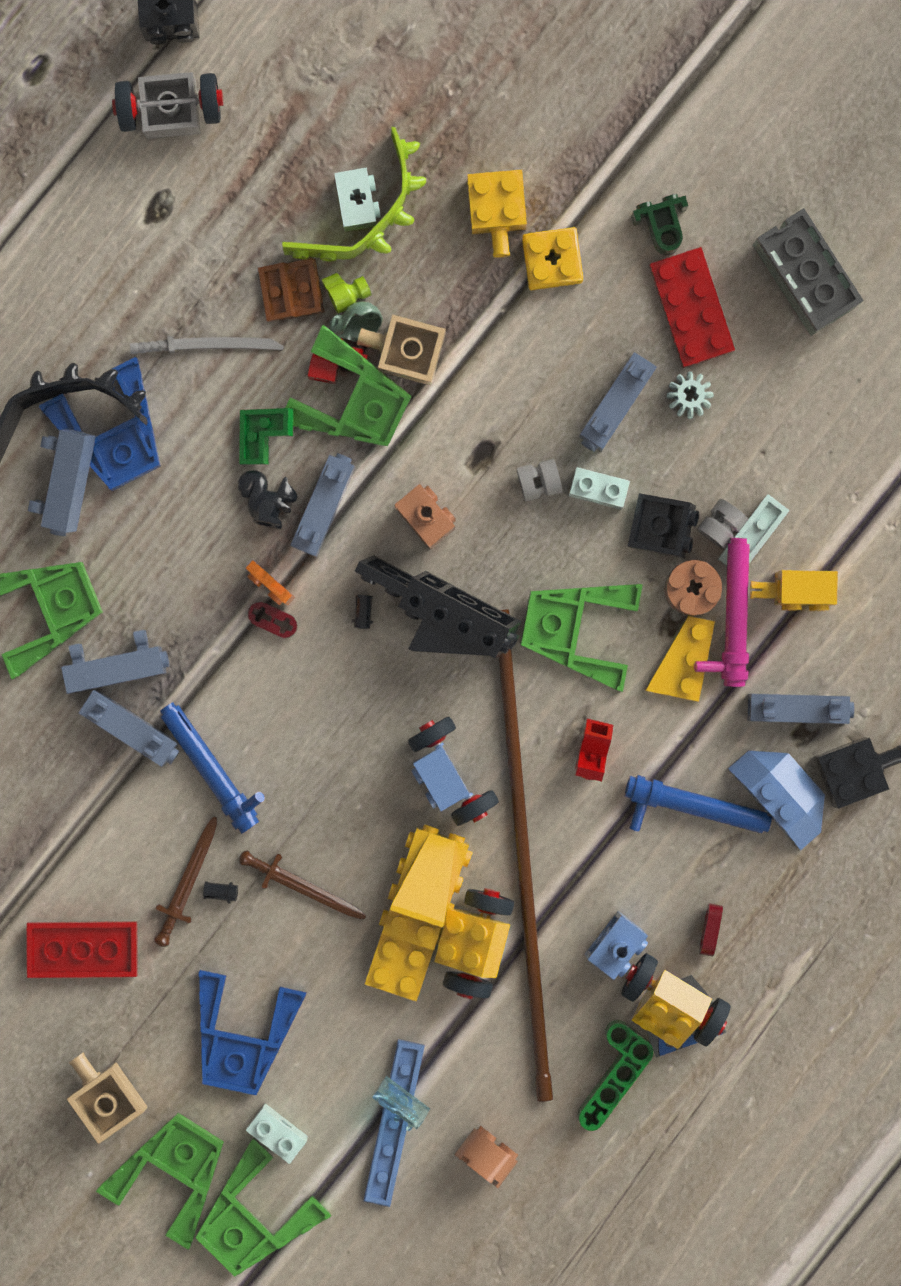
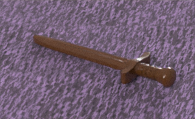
(298, 884)
(185, 886)

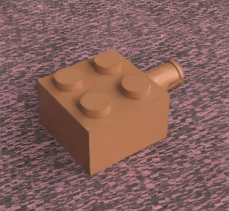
(425, 516)

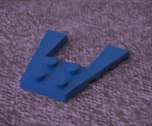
(124, 450)
(235, 1059)

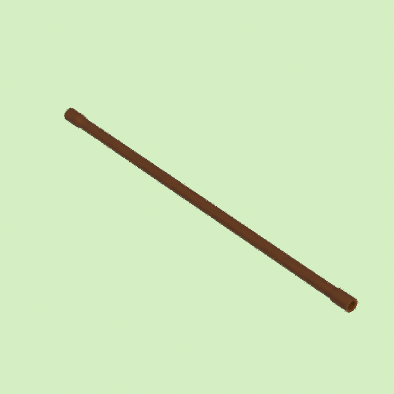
(543, 1076)

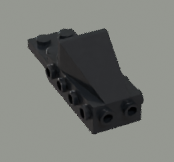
(450, 616)

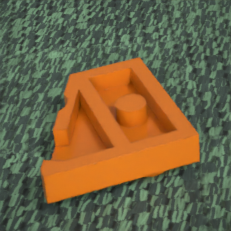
(277, 591)

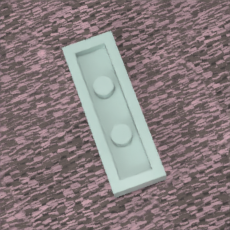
(760, 526)

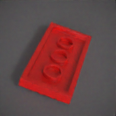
(692, 307)
(82, 949)

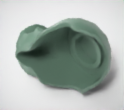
(356, 316)

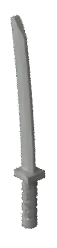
(205, 343)

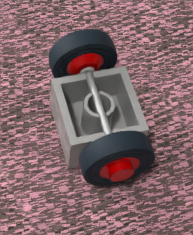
(168, 104)

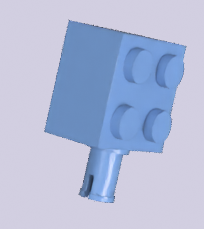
(616, 946)

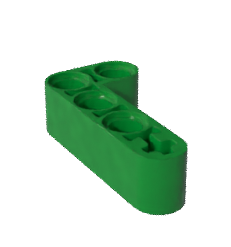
(610, 1080)

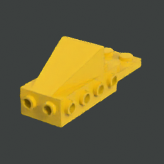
(417, 910)

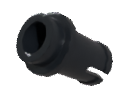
(363, 612)
(220, 891)

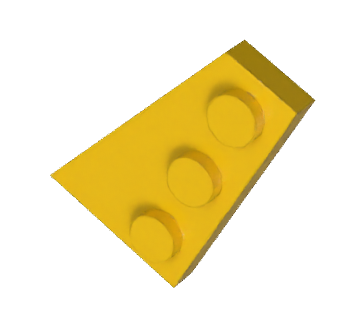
(676, 671)

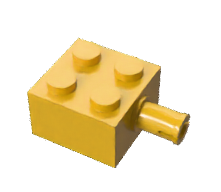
(497, 206)
(799, 589)

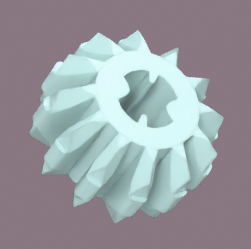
(699, 394)

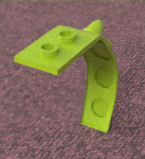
(374, 239)

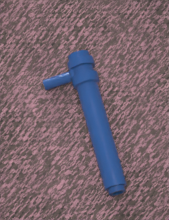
(656, 794)
(233, 802)

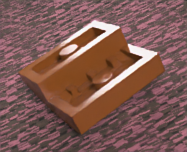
(291, 290)

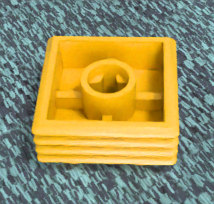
(561, 243)

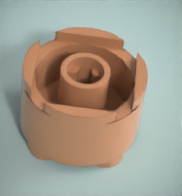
(707, 595)
(486, 1157)

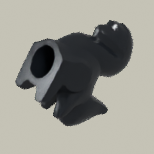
(266, 504)

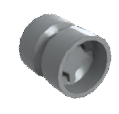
(548, 477)
(722, 523)

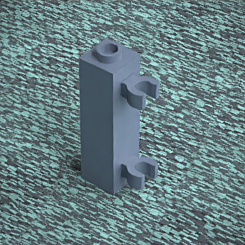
(617, 402)
(67, 481)
(323, 504)
(114, 669)
(800, 708)
(130, 728)

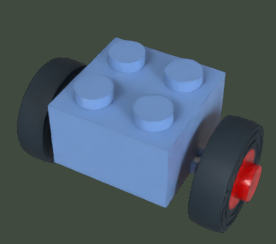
(443, 779)

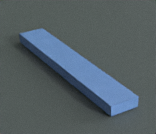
(392, 1134)

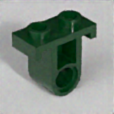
(662, 220)

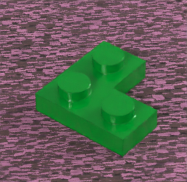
(255, 430)

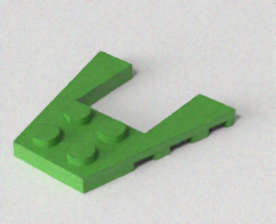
(373, 406)
(65, 602)
(554, 626)
(185, 1154)
(236, 1234)

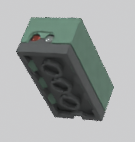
(807, 272)

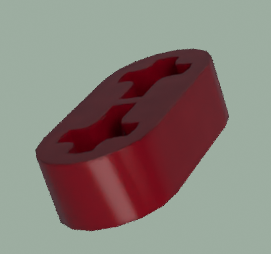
(275, 614)
(710, 929)

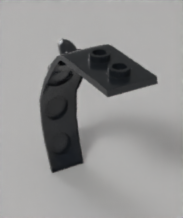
(69, 383)

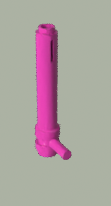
(735, 656)

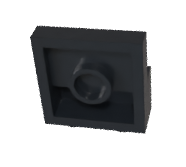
(663, 525)

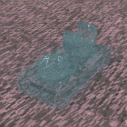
(401, 1103)

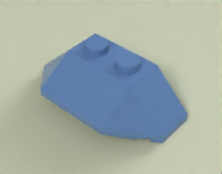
(783, 793)

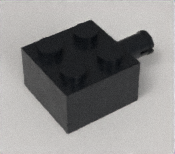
(168, 20)
(855, 771)

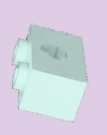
(352, 183)
(599, 488)
(277, 1133)

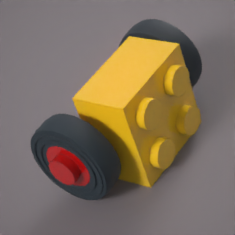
(474, 943)
(672, 1006)

